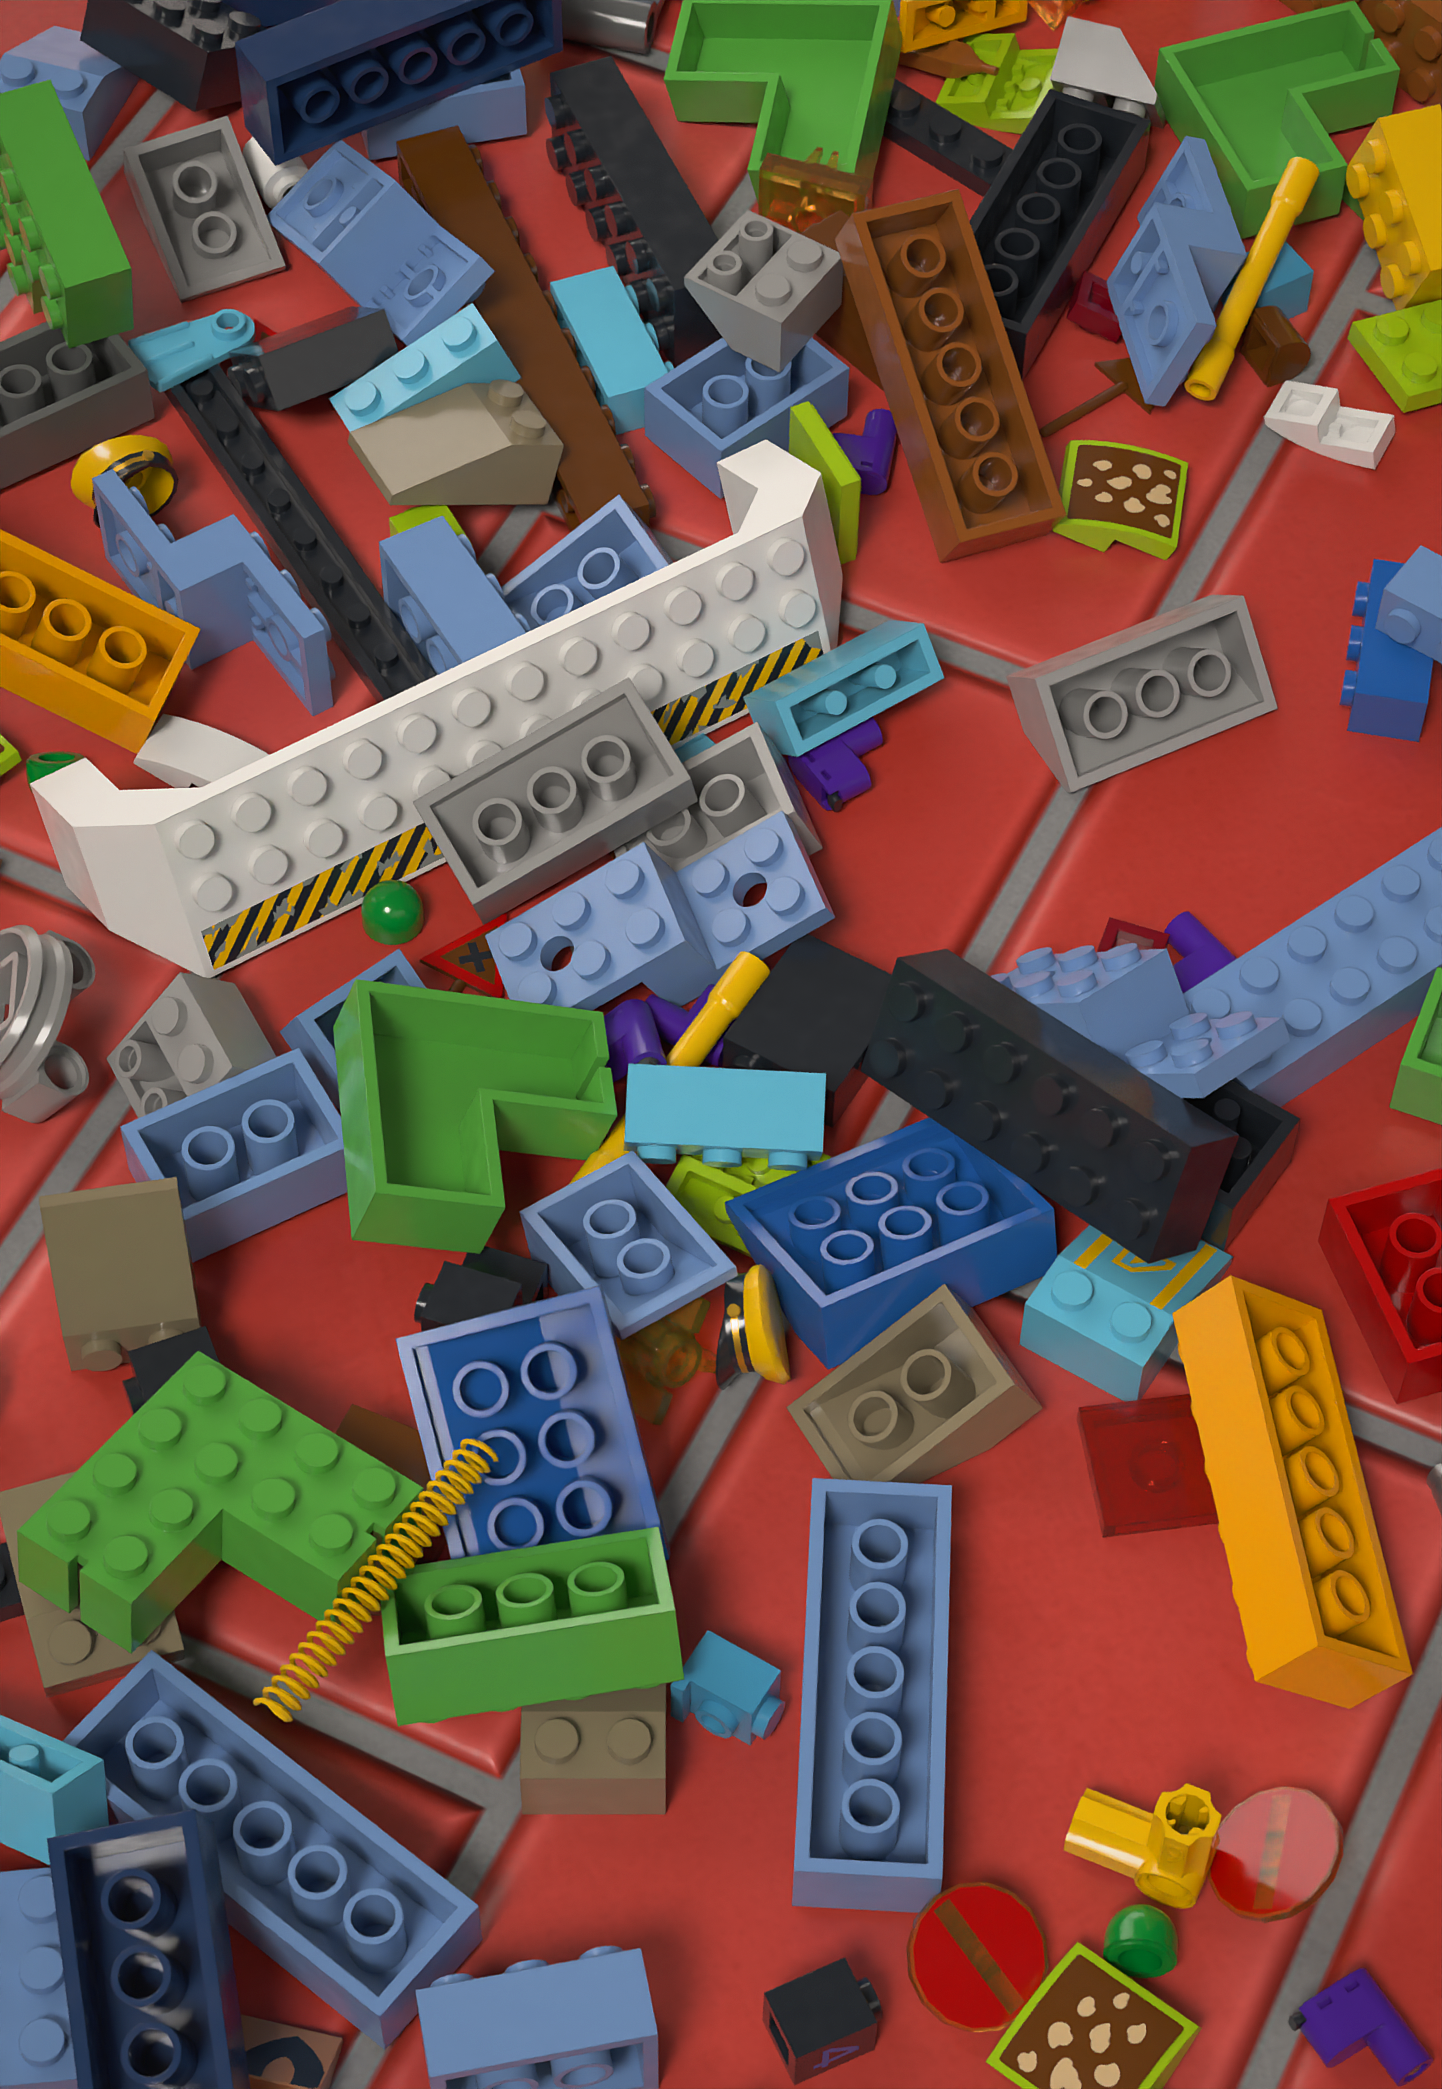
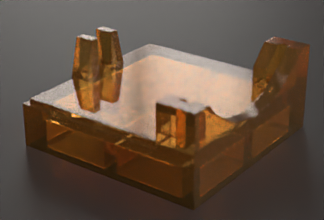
(809, 192)

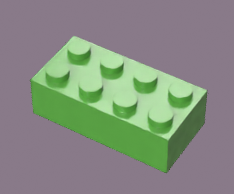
(531, 1627)

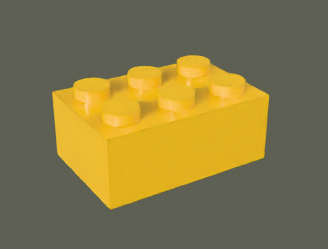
(1401, 200)

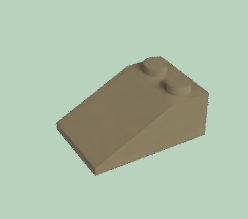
(463, 449)
(119, 1269)
(916, 1398)
(65, 1648)
(595, 1754)

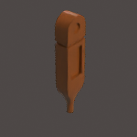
(947, 59)

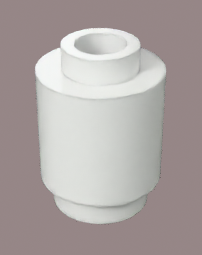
(271, 180)

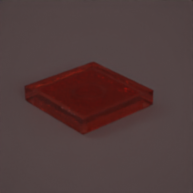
(1146, 1465)

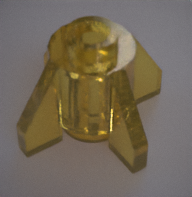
(664, 1356)

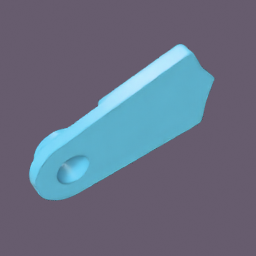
(191, 346)

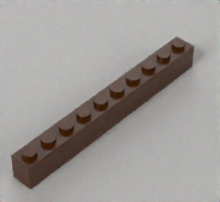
(593, 467)

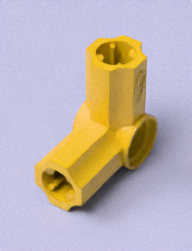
(1162, 1850)

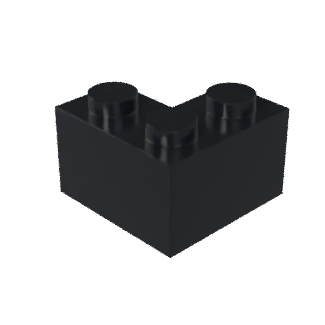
(1258, 1158)
(480, 1287)

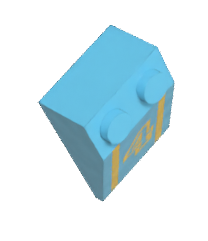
(1112, 1312)

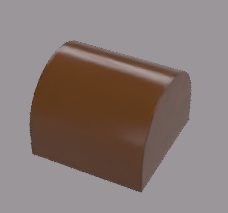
(1274, 346)

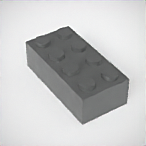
(65, 398)

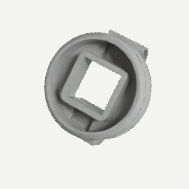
(38, 983)

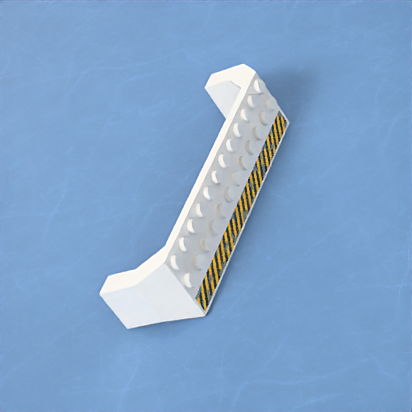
(324, 820)

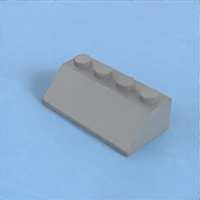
(1144, 691)
(556, 800)

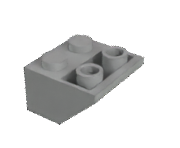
(1102, 68)
(767, 288)
(187, 1043)

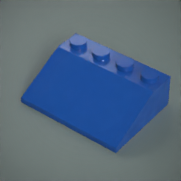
(886, 1229)
(556, 1410)

